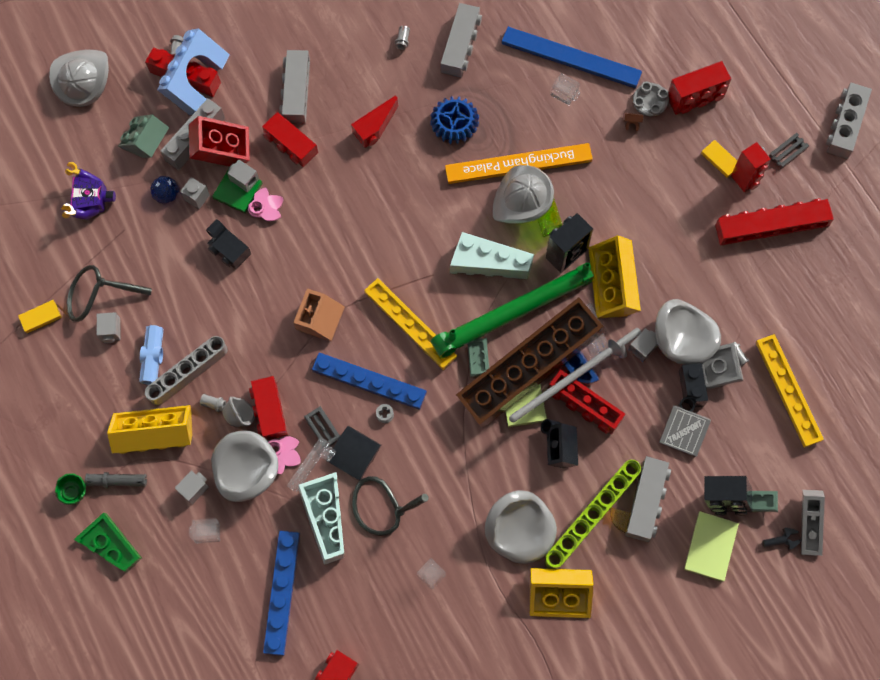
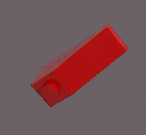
(372, 125)

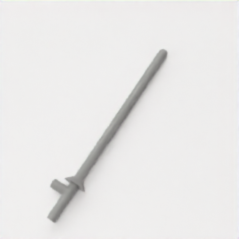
(616, 348)

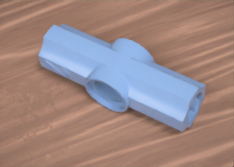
(151, 354)

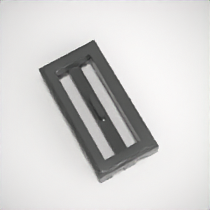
(776, 160)
(307, 417)

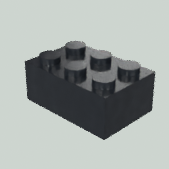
(568, 242)
(728, 494)

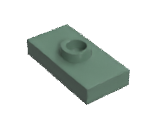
(478, 357)
(764, 501)

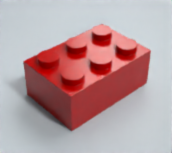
(699, 88)
(218, 141)

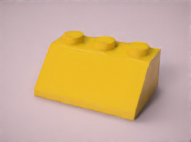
(561, 593)

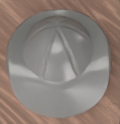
(79, 76)
(523, 195)
(686, 333)
(243, 465)
(520, 527)

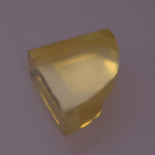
(620, 519)

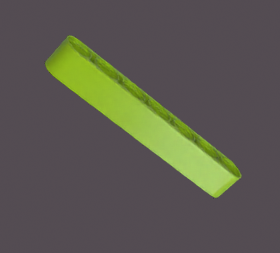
(598, 506)

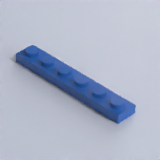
(369, 381)
(281, 593)

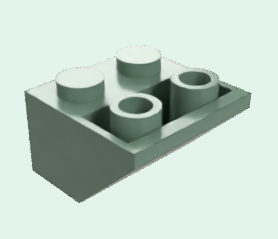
(143, 135)

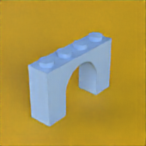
(175, 83)

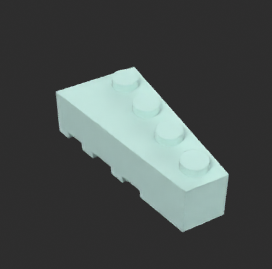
(489, 258)
(323, 511)

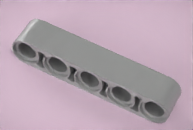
(176, 371)

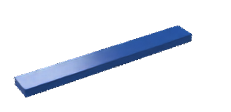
(572, 57)

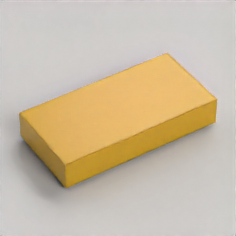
(719, 158)
(40, 316)

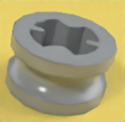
(379, 410)

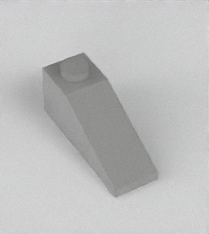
(812, 522)

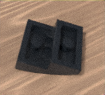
(354, 452)

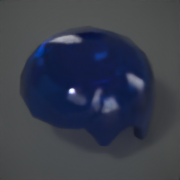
(164, 189)

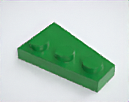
(109, 542)

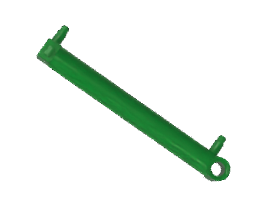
(447, 342)

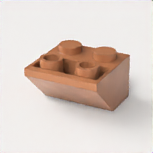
(318, 315)

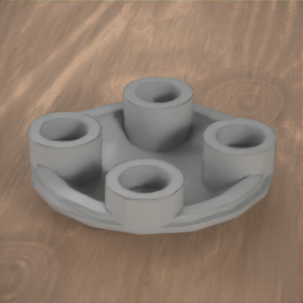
(650, 99)

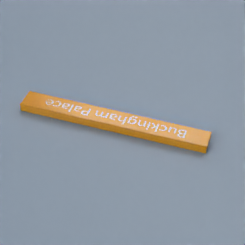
(501, 165)

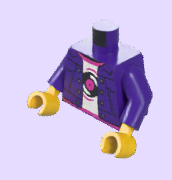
(87, 195)

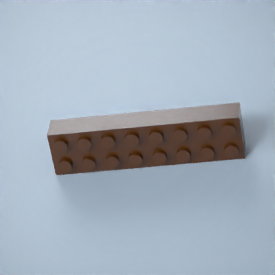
(531, 362)

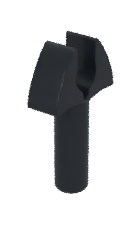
(782, 539)

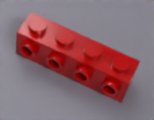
(199, 77)
(589, 404)

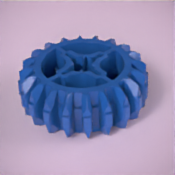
(442, 115)

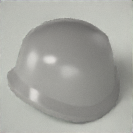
(238, 412)

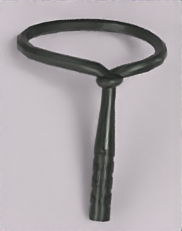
(100, 283)
(399, 510)

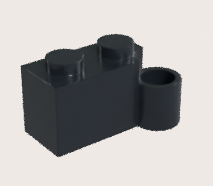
(227, 245)
(693, 386)
(561, 443)

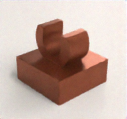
(632, 118)

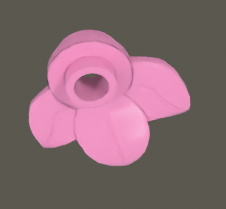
(268, 204)
(286, 454)

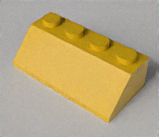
(614, 278)
(150, 429)

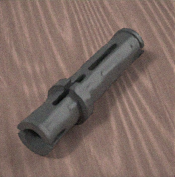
(115, 479)

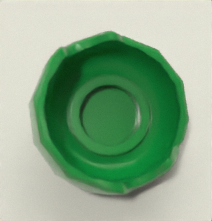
(70, 489)

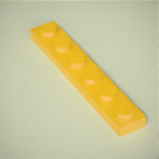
(406, 320)
(789, 391)

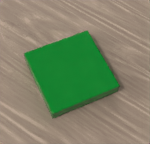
(233, 195)

